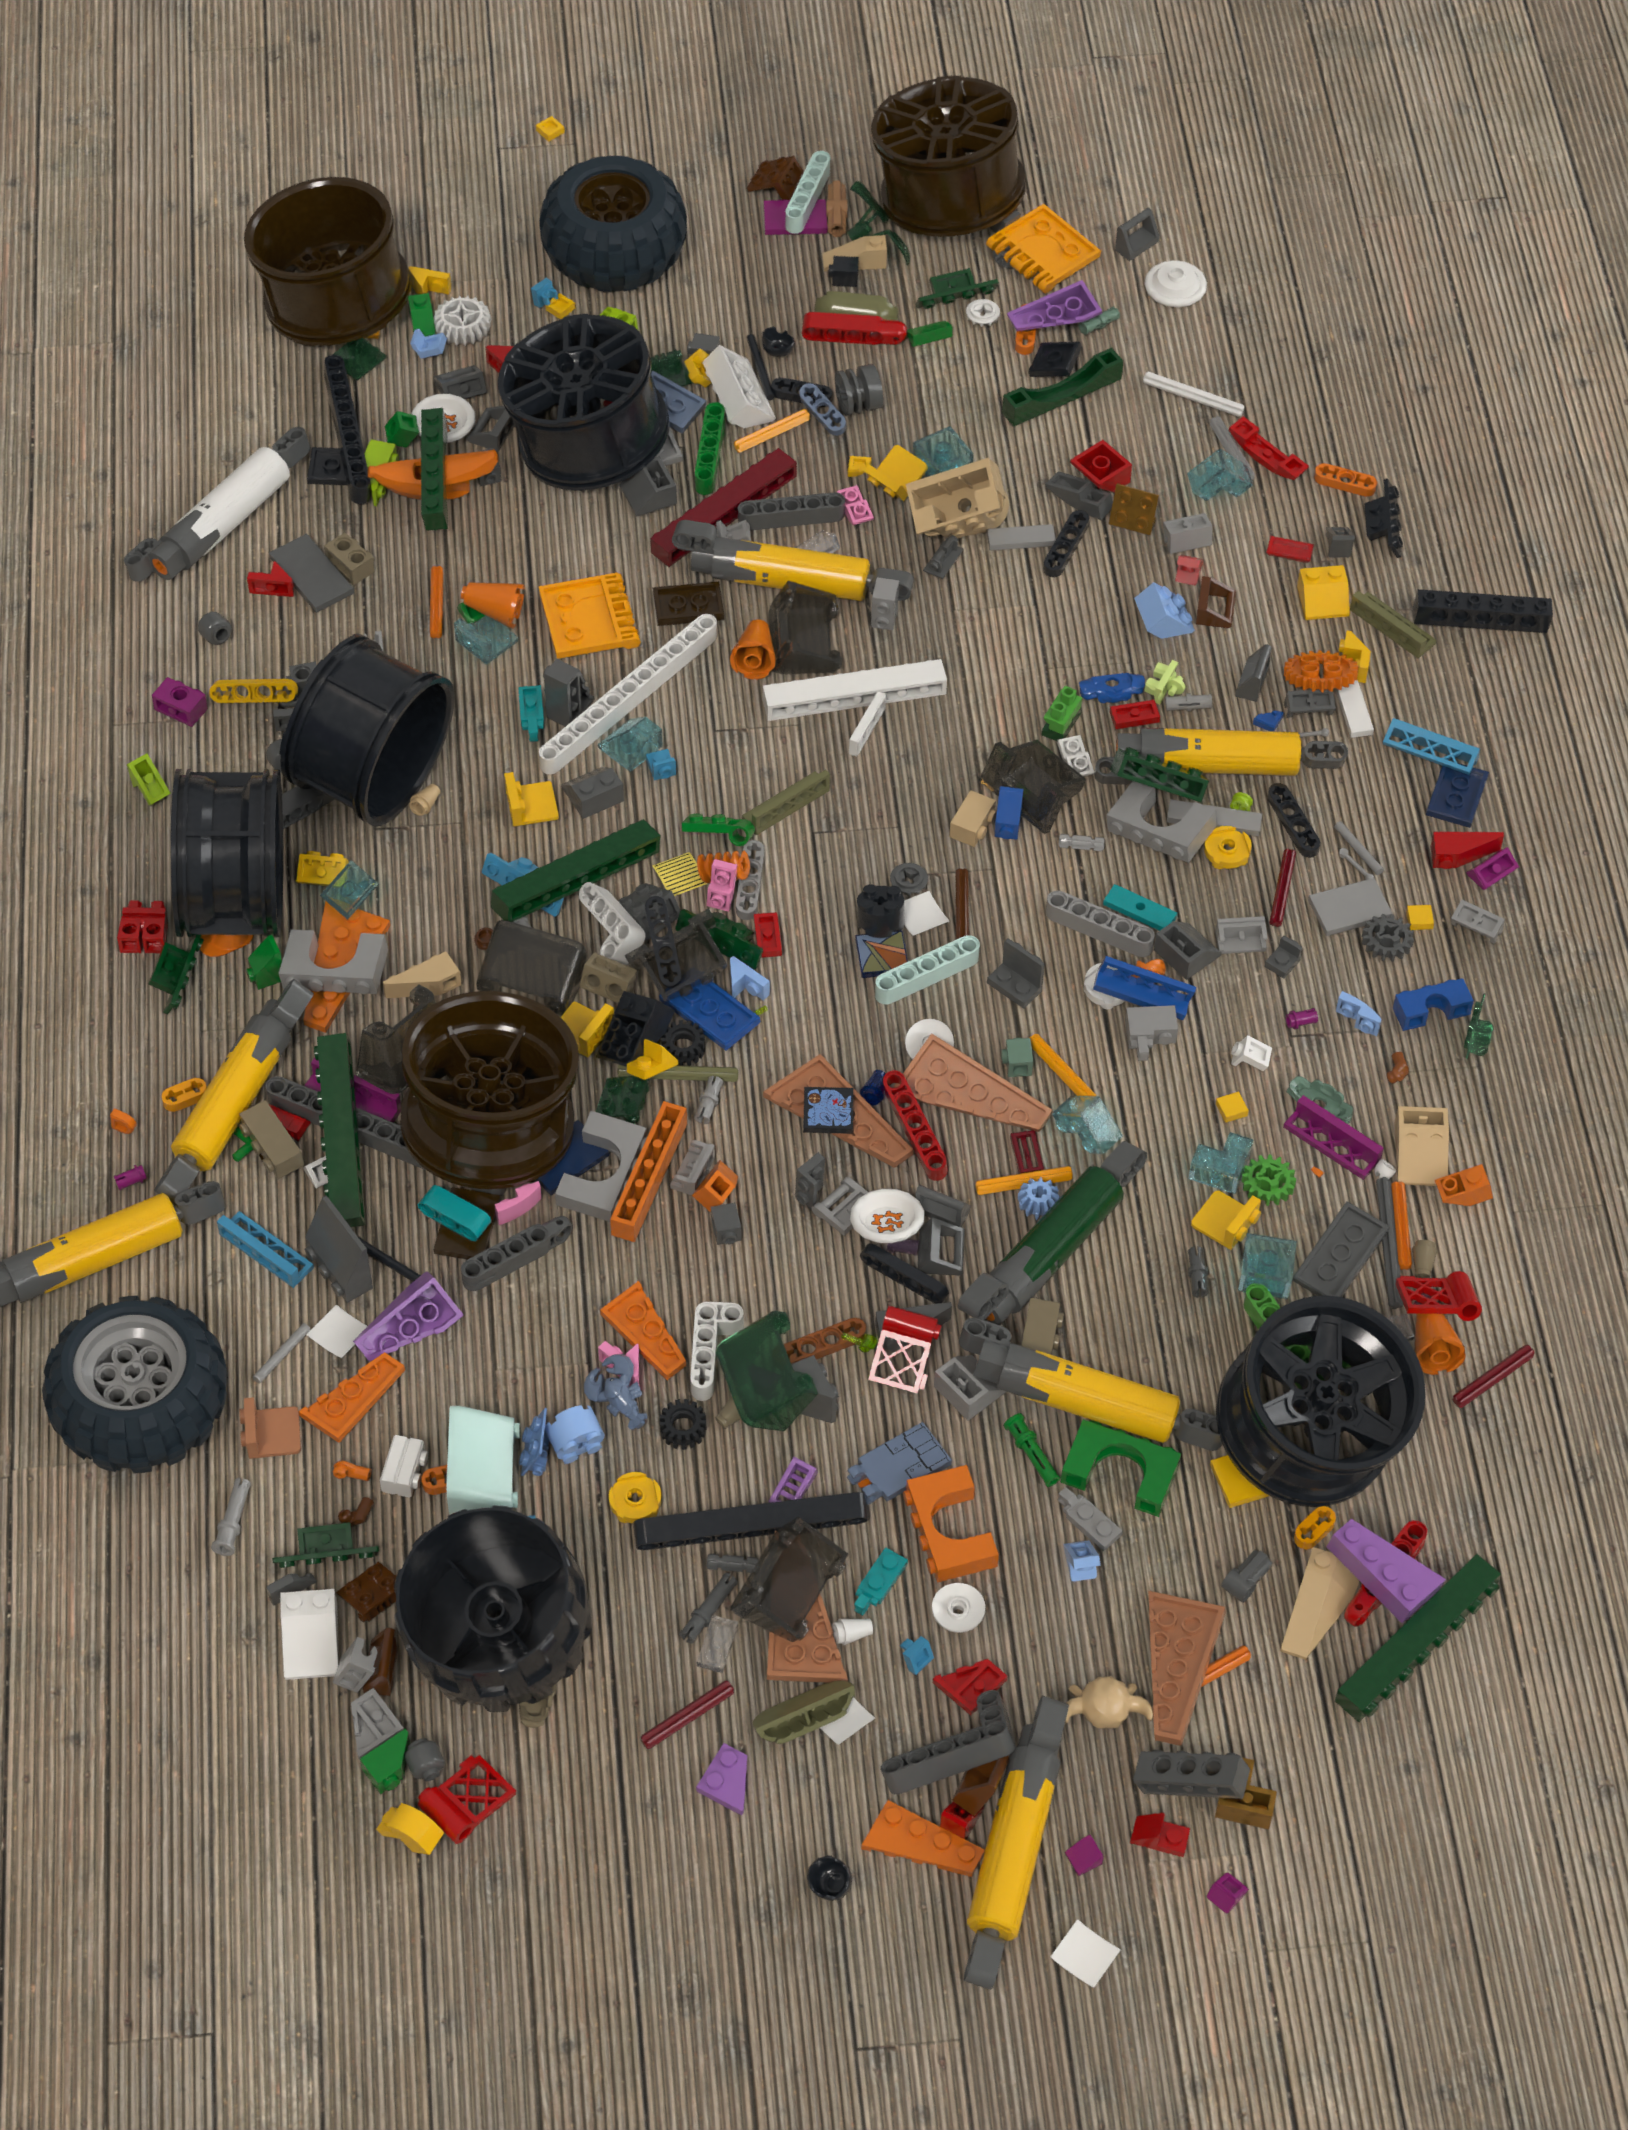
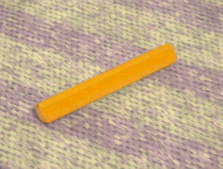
(771, 430)
(1058, 1065)
(1015, 1181)

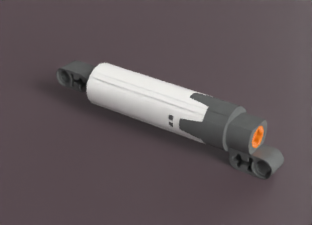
(219, 510)

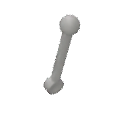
(1324, 732)
(1343, 853)

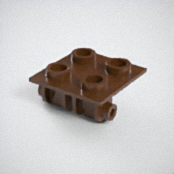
(369, 1592)

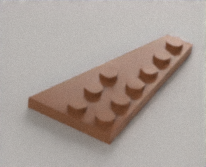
(958, 1083)
(870, 1130)
(1181, 1649)
(810, 1659)

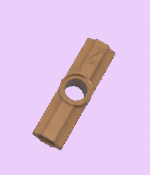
(836, 208)

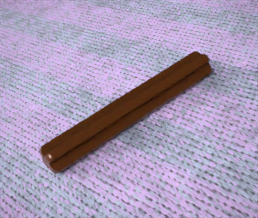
(962, 903)

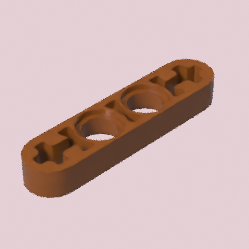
(817, 1340)

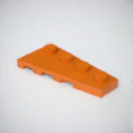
(639, 1324)
(353, 1398)
(915, 1838)

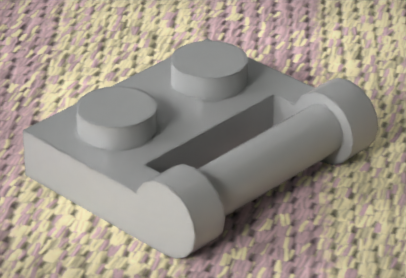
(840, 1216)

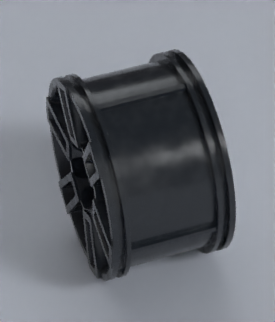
(575, 367)
(367, 729)

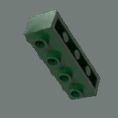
(1160, 775)

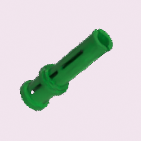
(1026, 1439)

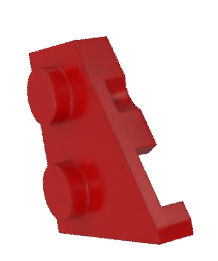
(970, 1682)

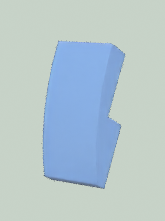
(1366, 1018)

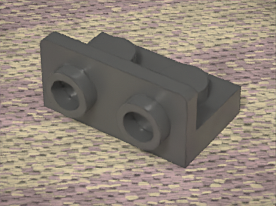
(810, 1180)

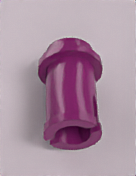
(1300, 1018)
(130, 1177)

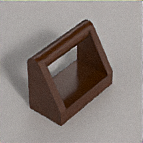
(1208, 617)
(385, 1662)
(979, 1785)

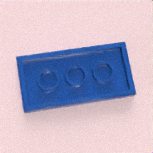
(716, 1012)

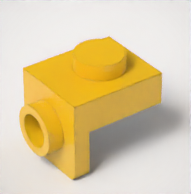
(697, 369)

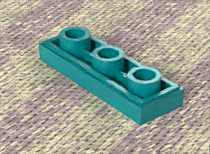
(1139, 908)

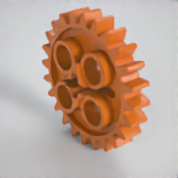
(1337, 671)

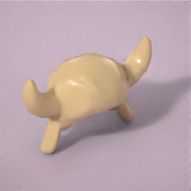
(1107, 1702)

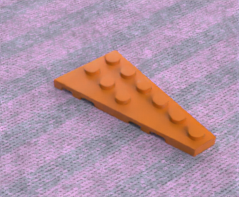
(336, 947)

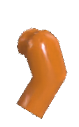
(346, 1469)

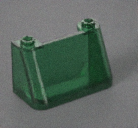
(762, 1376)

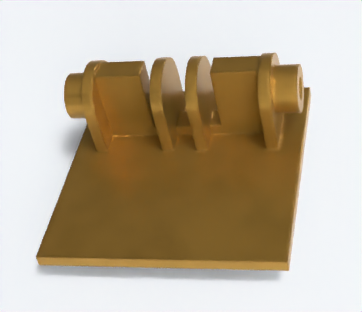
(1133, 509)

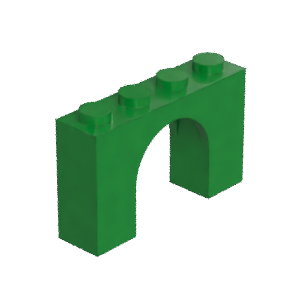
(1099, 1442)

